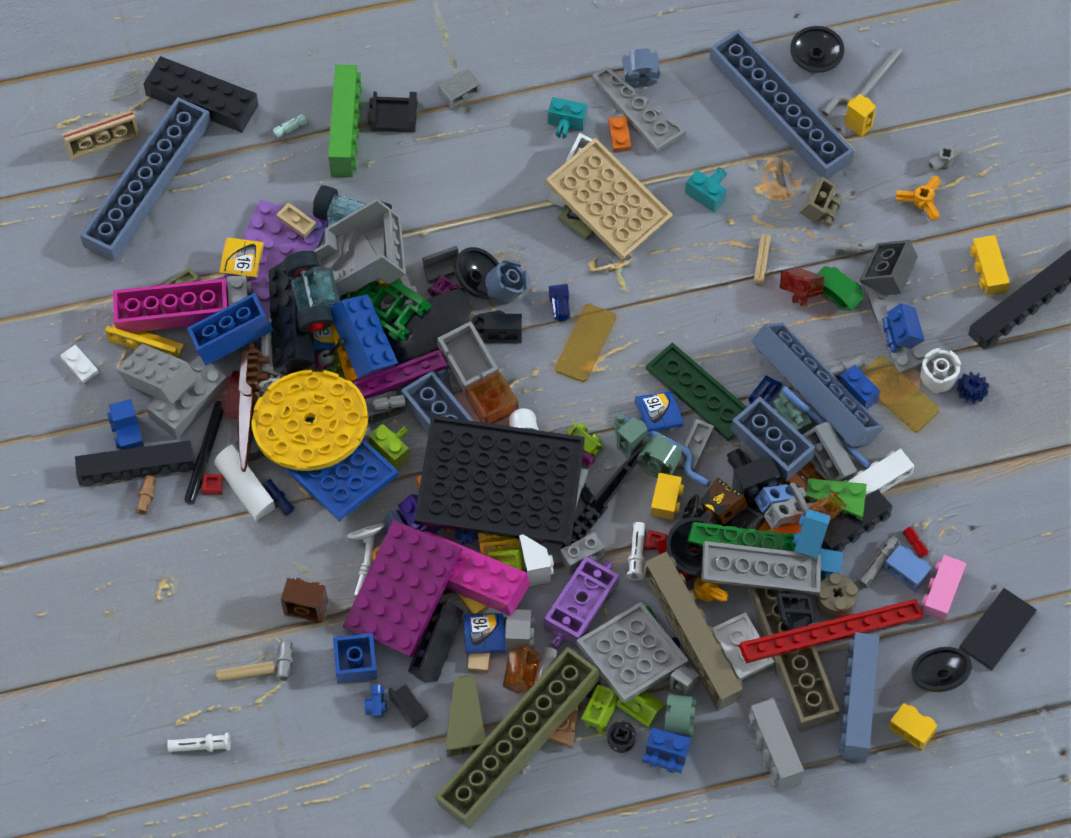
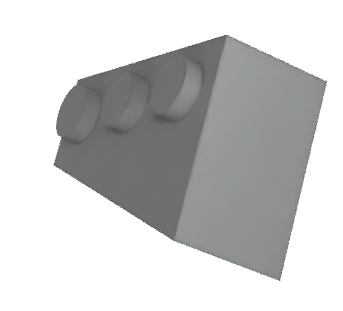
(829, 455)

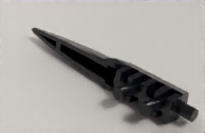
(598, 504)

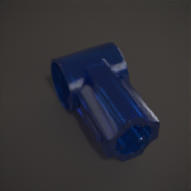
(559, 297)

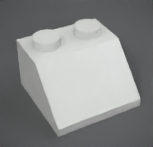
(537, 561)

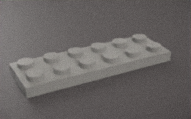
(761, 568)

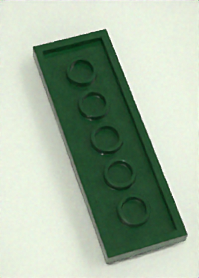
(696, 389)

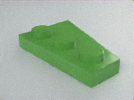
(850, 493)

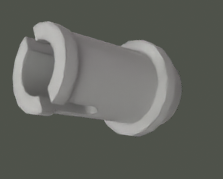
(846, 247)

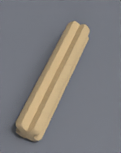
(762, 259)
(245, 671)

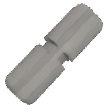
(384, 403)

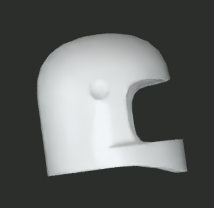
(523, 419)

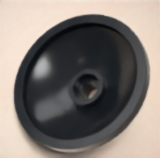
(819, 42)
(472, 268)
(679, 547)
(941, 669)

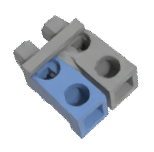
(782, 504)

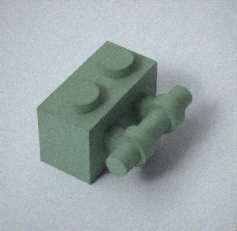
(792, 414)
(630, 434)

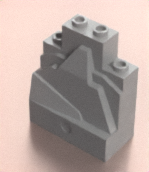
(364, 247)

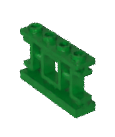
(395, 290)

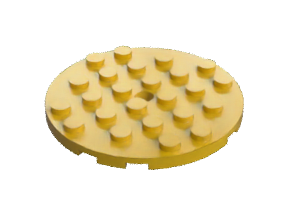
(297, 444)

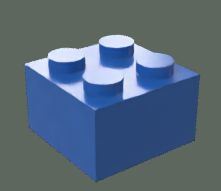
(355, 658)

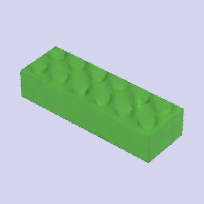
(345, 121)

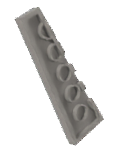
(645, 118)
(905, 358)

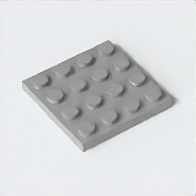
(632, 652)

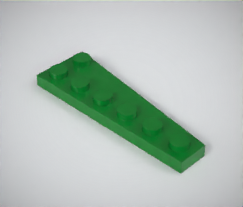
(738, 536)

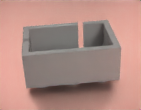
(467, 355)

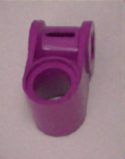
(442, 286)

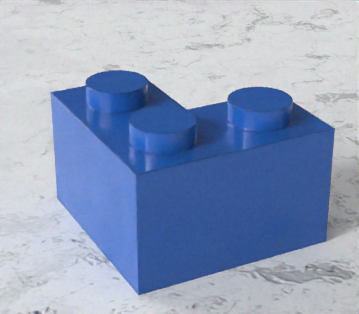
(125, 424)

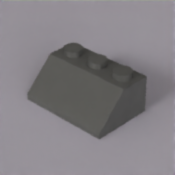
(889, 267)

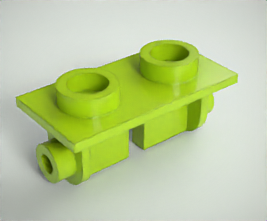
(591, 443)

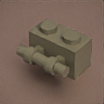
(819, 198)

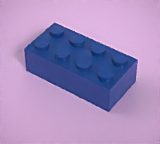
(230, 329)
(363, 336)

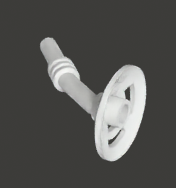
(367, 535)

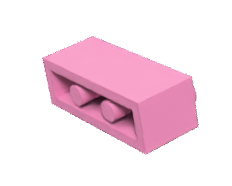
(943, 587)

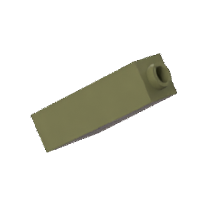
(465, 719)

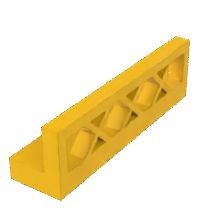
(135, 339)

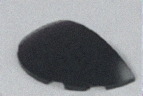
(445, 314)

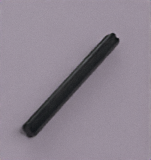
(204, 453)

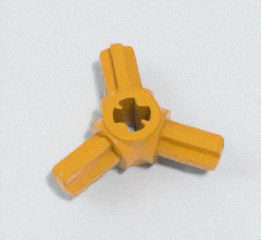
(922, 197)
(708, 591)

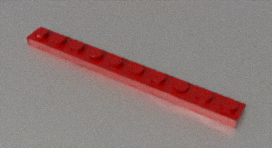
(830, 631)

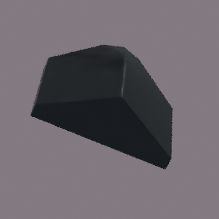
(795, 610)

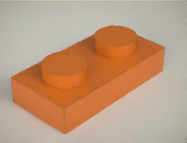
(619, 134)

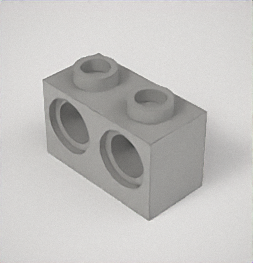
(588, 546)

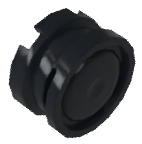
(621, 736)

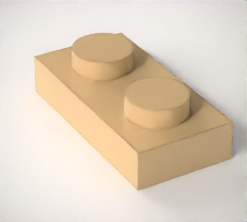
(296, 220)

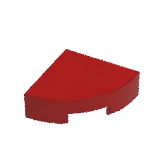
(651, 538)

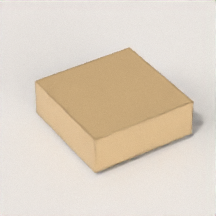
(479, 662)

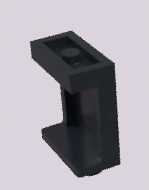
(393, 113)

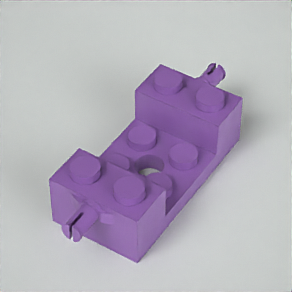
(571, 618)

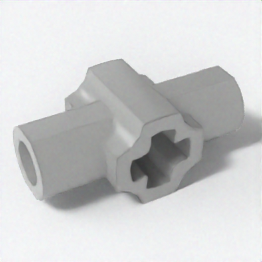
(945, 157)

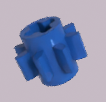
(466, 537)

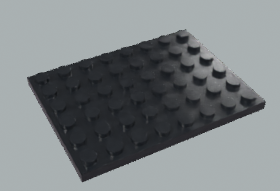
(500, 480)

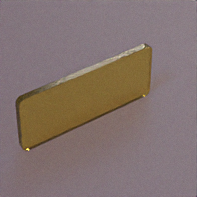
(585, 343)
(901, 394)

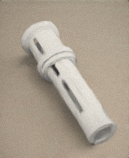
(636, 559)
(210, 743)

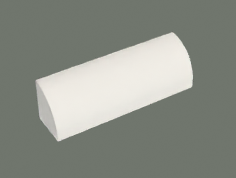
(244, 484)

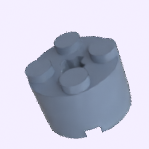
(641, 67)
(506, 281)

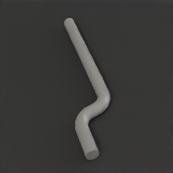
(843, 98)

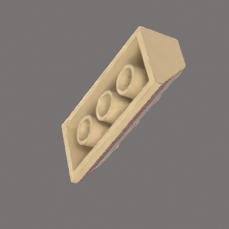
(101, 134)

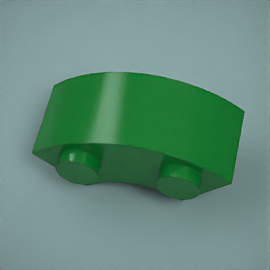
(841, 289)

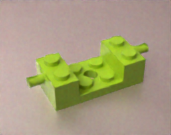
(390, 445)

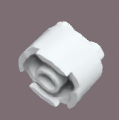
(940, 370)

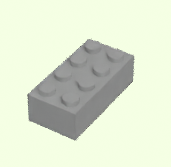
(157, 373)
(192, 403)
(775, 745)

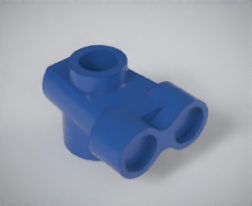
(376, 705)

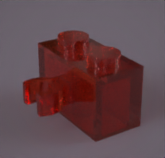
(802, 283)

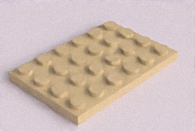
(608, 198)

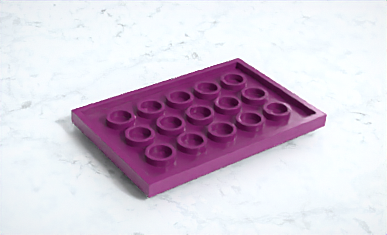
(402, 588)

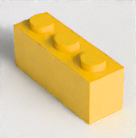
(989, 265)

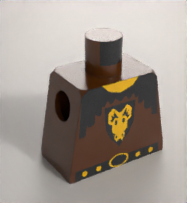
(722, 502)

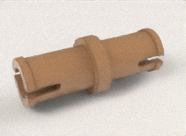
(145, 495)

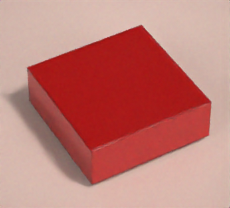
(212, 484)

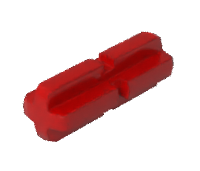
(913, 539)

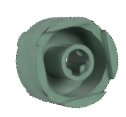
(659, 456)
(680, 715)

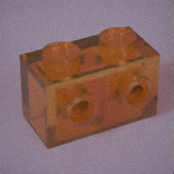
(830, 506)
(521, 669)

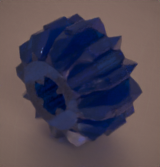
(974, 394)

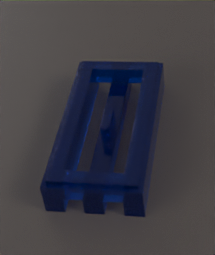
(753, 396)

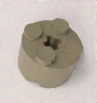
(840, 587)

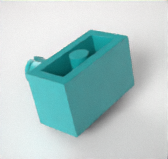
(566, 115)
(707, 189)

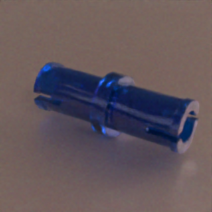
(278, 497)

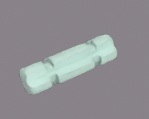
(290, 125)

